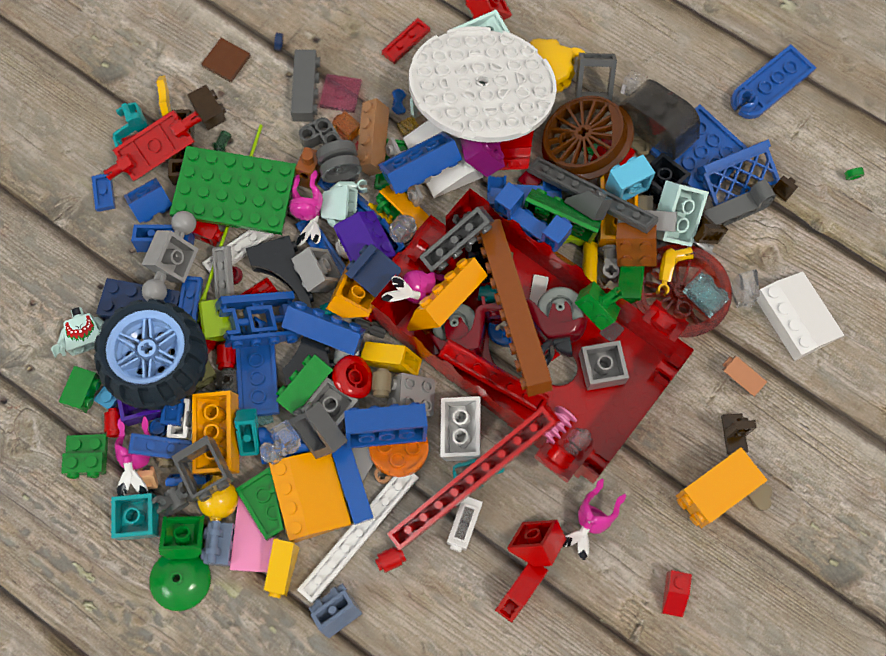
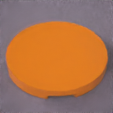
(399, 459)

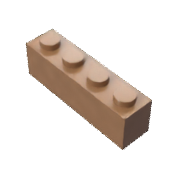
(372, 136)

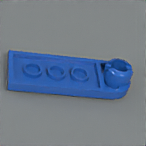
(771, 83)
(257, 376)

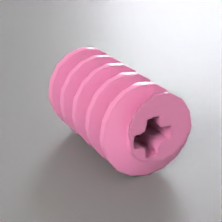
(565, 416)

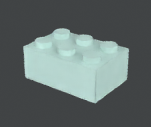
(689, 204)

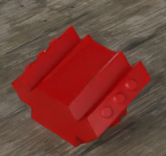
(517, 152)

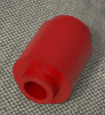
(225, 356)
(111, 423)
(390, 559)

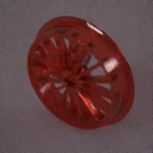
(701, 260)

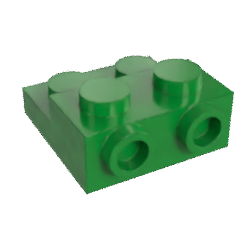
(85, 456)

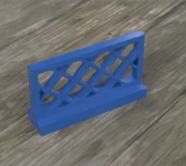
(733, 159)

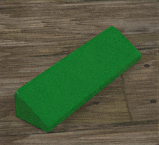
(631, 282)

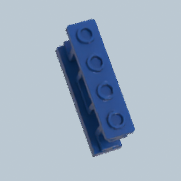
(256, 304)

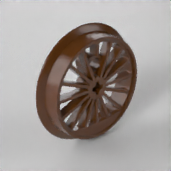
(588, 134)

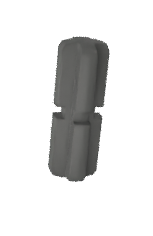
(374, 330)

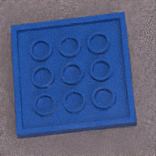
(712, 145)

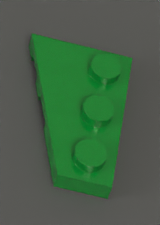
(262, 503)

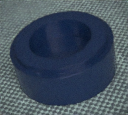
(278, 43)

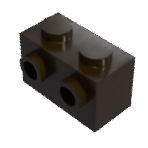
(207, 107)

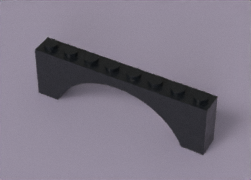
(275, 260)

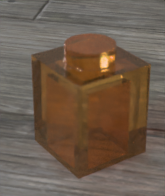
(346, 126)

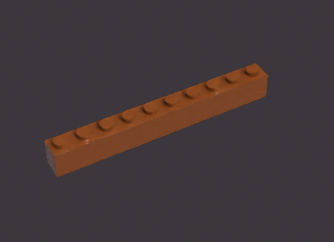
(514, 311)

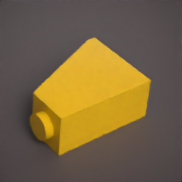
(391, 357)
(280, 568)

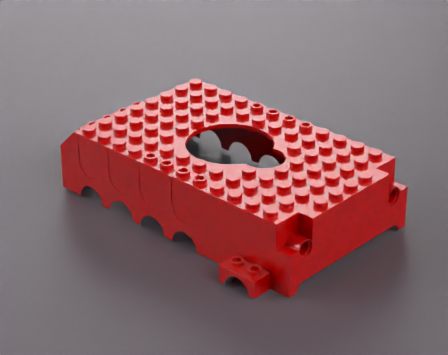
(609, 413)

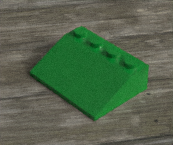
(547, 207)

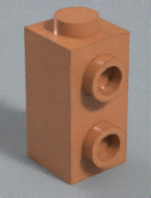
(743, 375)

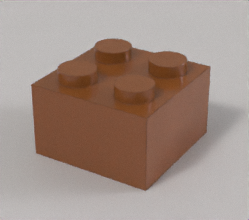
(635, 246)

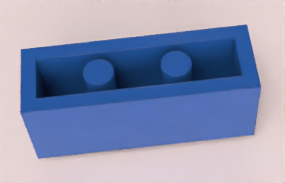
(143, 236)

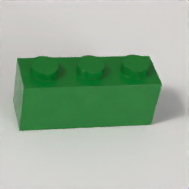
(303, 383)

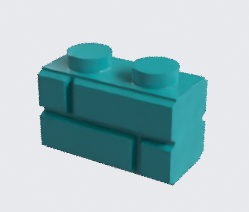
(247, 432)

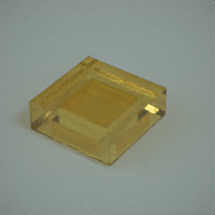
(407, 126)

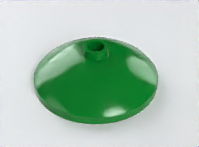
(188, 591)

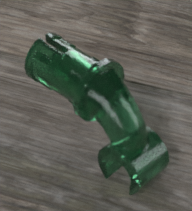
(222, 141)

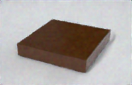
(226, 60)

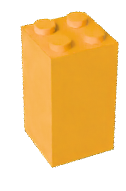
(720, 488)

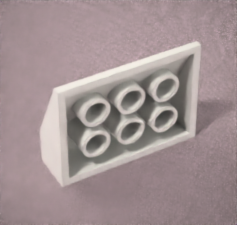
(451, 177)
(798, 315)

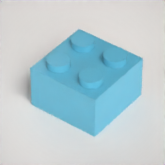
(630, 178)

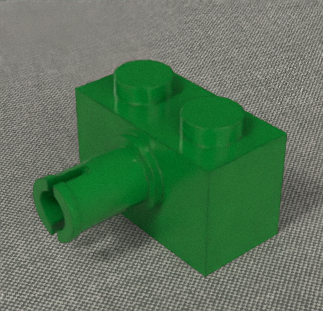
(598, 305)

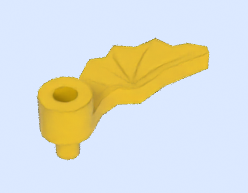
(383, 215)

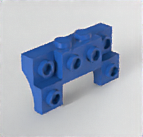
(496, 184)

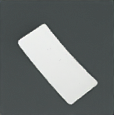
(538, 288)

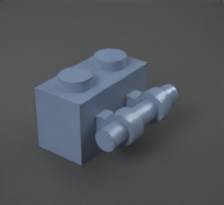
(218, 543)
(334, 611)

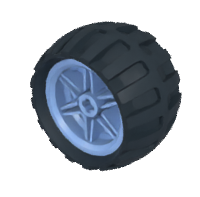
(146, 321)

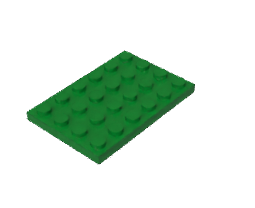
(234, 190)

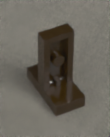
(709, 232)
(735, 431)

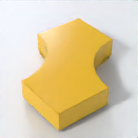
(163, 91)

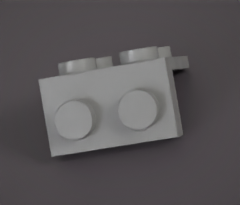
(412, 388)

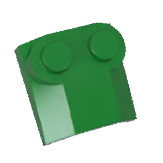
(181, 537)

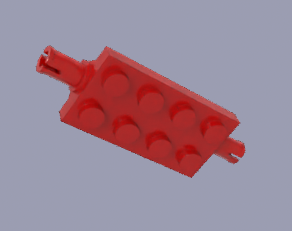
(153, 145)

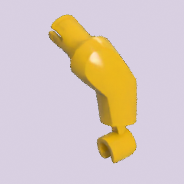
(668, 264)

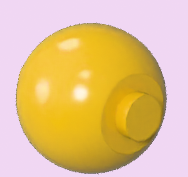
(221, 503)

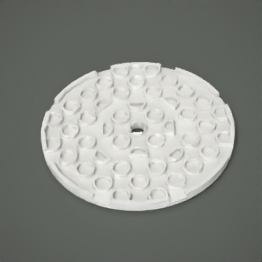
(448, 90)

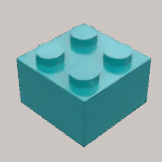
(134, 517)

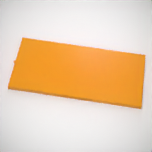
(404, 205)

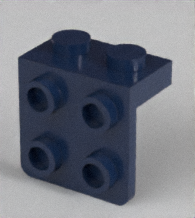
(372, 269)

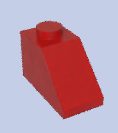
(676, 593)

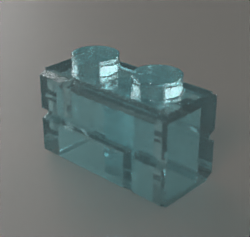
(706, 294)

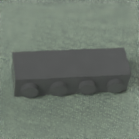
(304, 86)

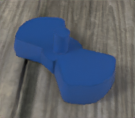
(398, 95)

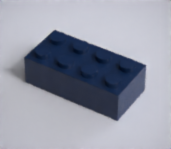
(121, 293)

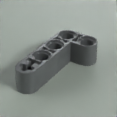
(319, 136)
(740, 207)

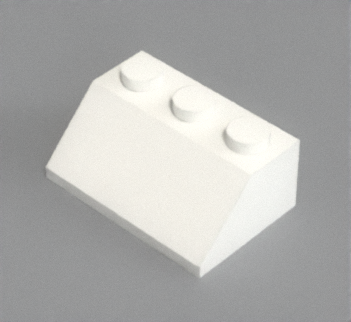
(460, 428)

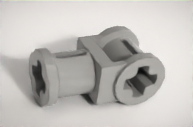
(609, 264)

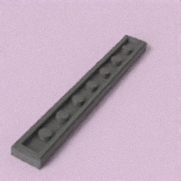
(575, 185)

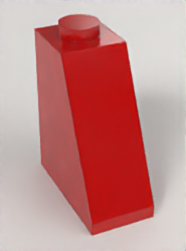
(521, 591)

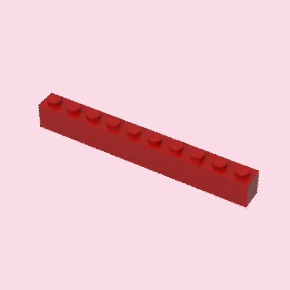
(474, 476)

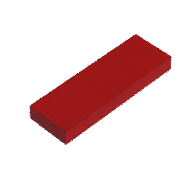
(406, 41)

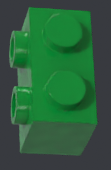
(80, 389)

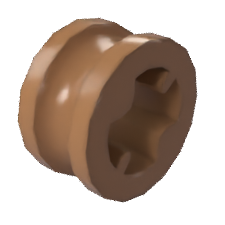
(379, 480)

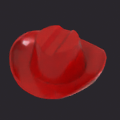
(352, 376)

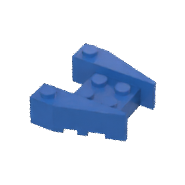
(510, 205)

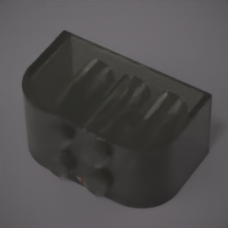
(662, 118)

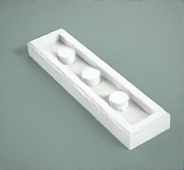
(239, 245)

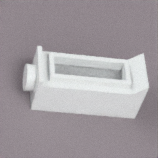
(464, 524)

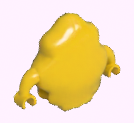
(560, 59)

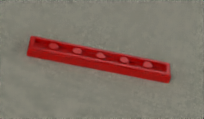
(490, 374)

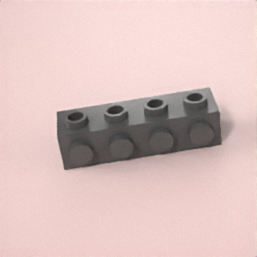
(456, 239)

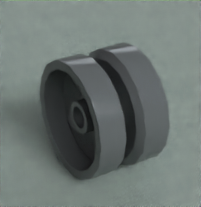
(338, 161)

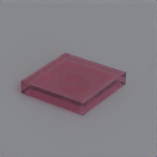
(340, 93)

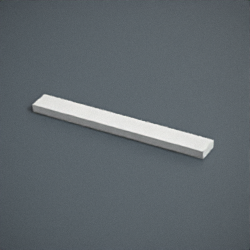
(355, 538)

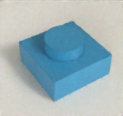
(106, 399)

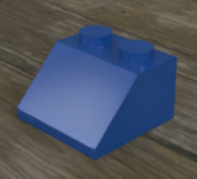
(148, 200)

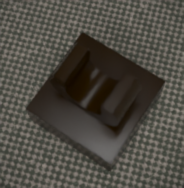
(785, 187)

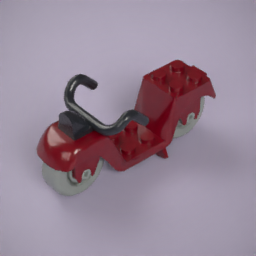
(554, 317)

